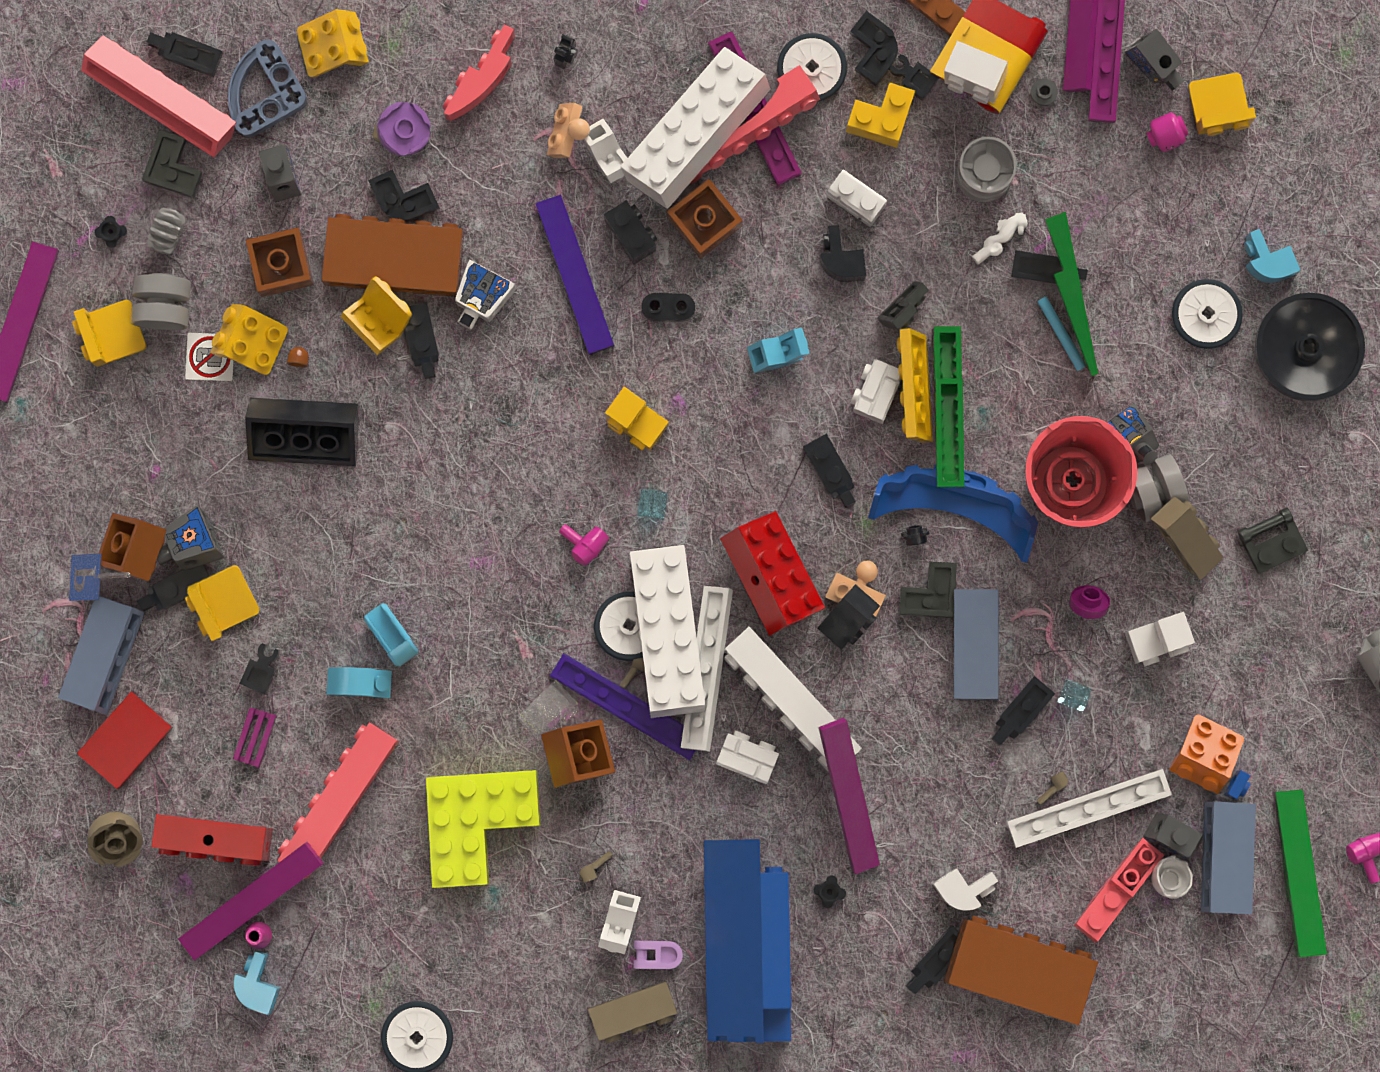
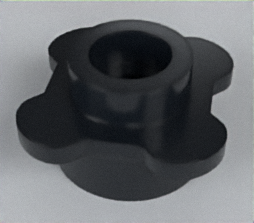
(118, 231)
(915, 535)
(837, 892)

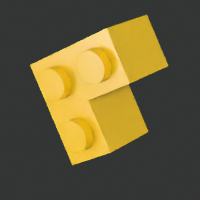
(885, 122)
(634, 418)

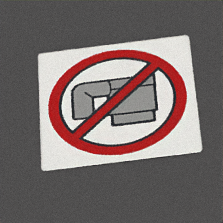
(202, 363)

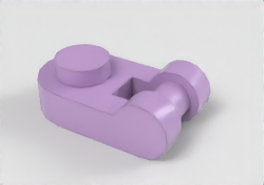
(667, 955)

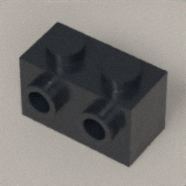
(630, 232)
(849, 617)

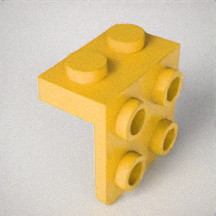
(332, 42)
(1220, 104)
(378, 316)
(108, 333)
(249, 338)
(221, 601)

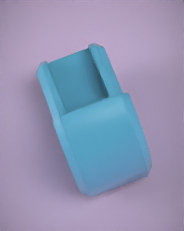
(391, 634)

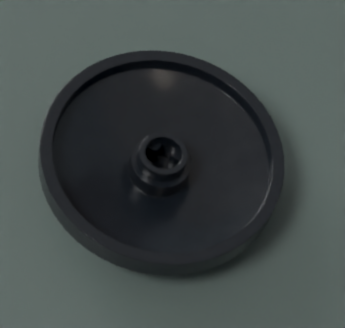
(1309, 346)

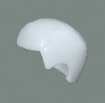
(1172, 877)

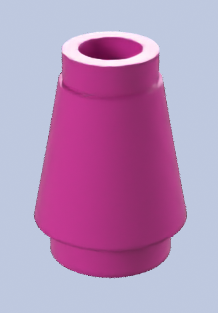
(265, 935)

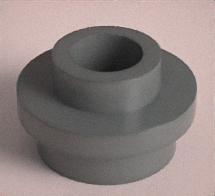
(1041, 99)

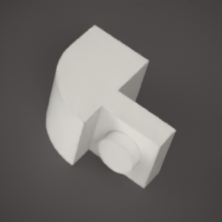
(605, 150)
(961, 896)
(619, 922)

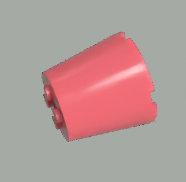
(1095, 457)

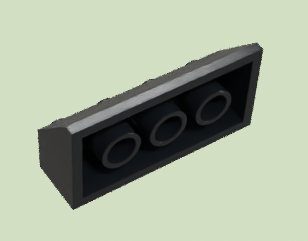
(302, 431)

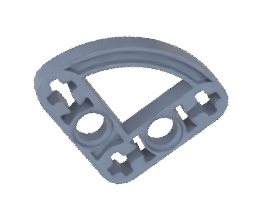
(278, 99)

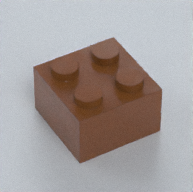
(704, 218)
(279, 262)
(131, 546)
(578, 753)

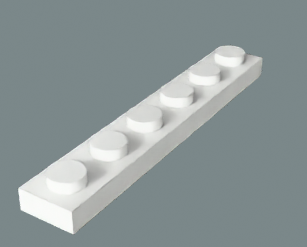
(711, 647)
(1089, 808)

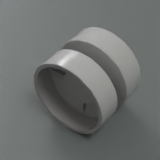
(986, 169)
(161, 294)
(1161, 487)

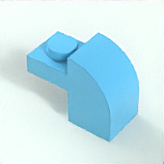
(1269, 266)
(778, 351)
(358, 682)
(253, 992)

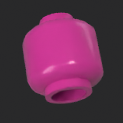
(1167, 132)

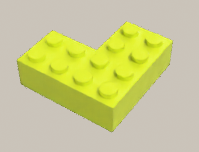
(463, 810)

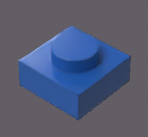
(1238, 785)

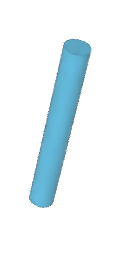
(1061, 333)

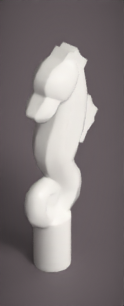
(1006, 230)

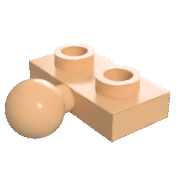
(566, 129)
(841, 585)

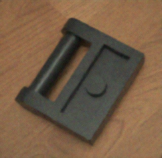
(1277, 549)

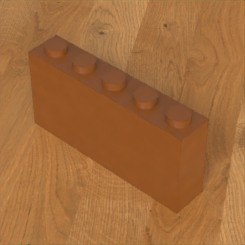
(403, 255)
(1021, 970)

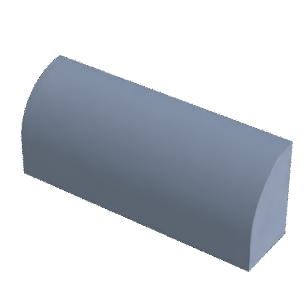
(976, 644)
(101, 655)
(1228, 857)

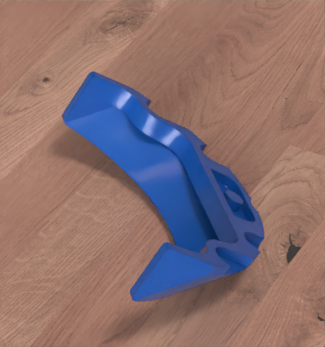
(978, 500)

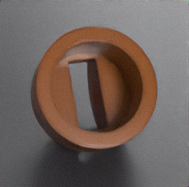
(298, 357)

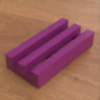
(249, 719)

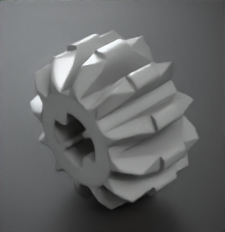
(166, 231)

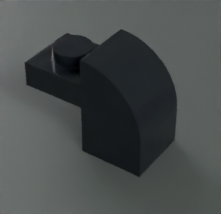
(839, 264)

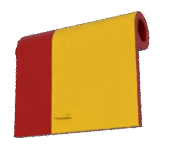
(999, 32)

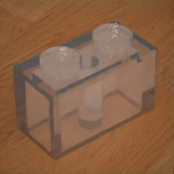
(548, 710)

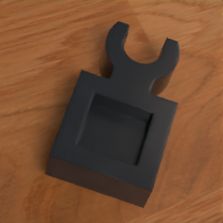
(565, 51)
(916, 77)
(258, 673)

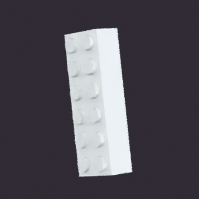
(695, 127)
(667, 631)
(780, 690)

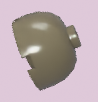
(114, 839)

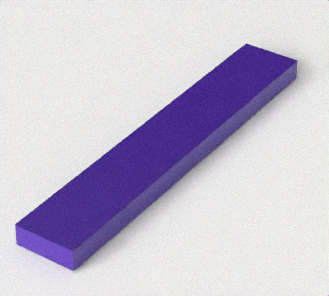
(574, 274)
(620, 703)

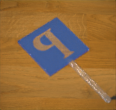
(86, 577)

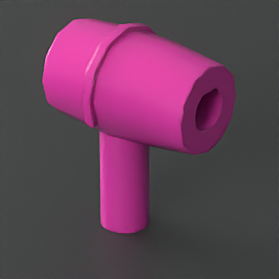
(585, 547)
(1363, 851)

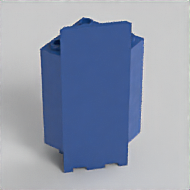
(746, 944)

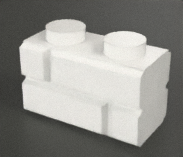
(856, 198)
(877, 391)
(748, 758)

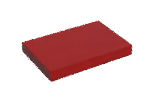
(124, 740)

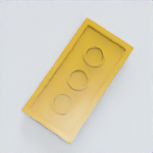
(916, 385)

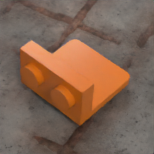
(1207, 754)

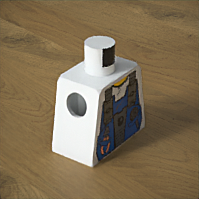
(481, 294)

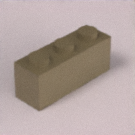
(1188, 537)
(633, 1012)

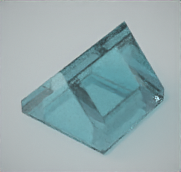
(652, 504)
(1074, 695)

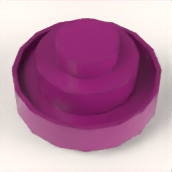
(1089, 602)

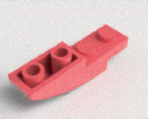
(477, 85)
(1118, 890)

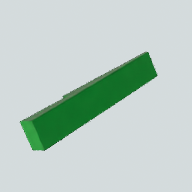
(1070, 288)
(948, 406)
(1300, 874)

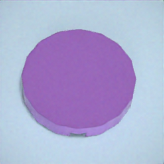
(403, 128)

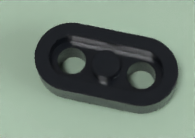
(668, 307)

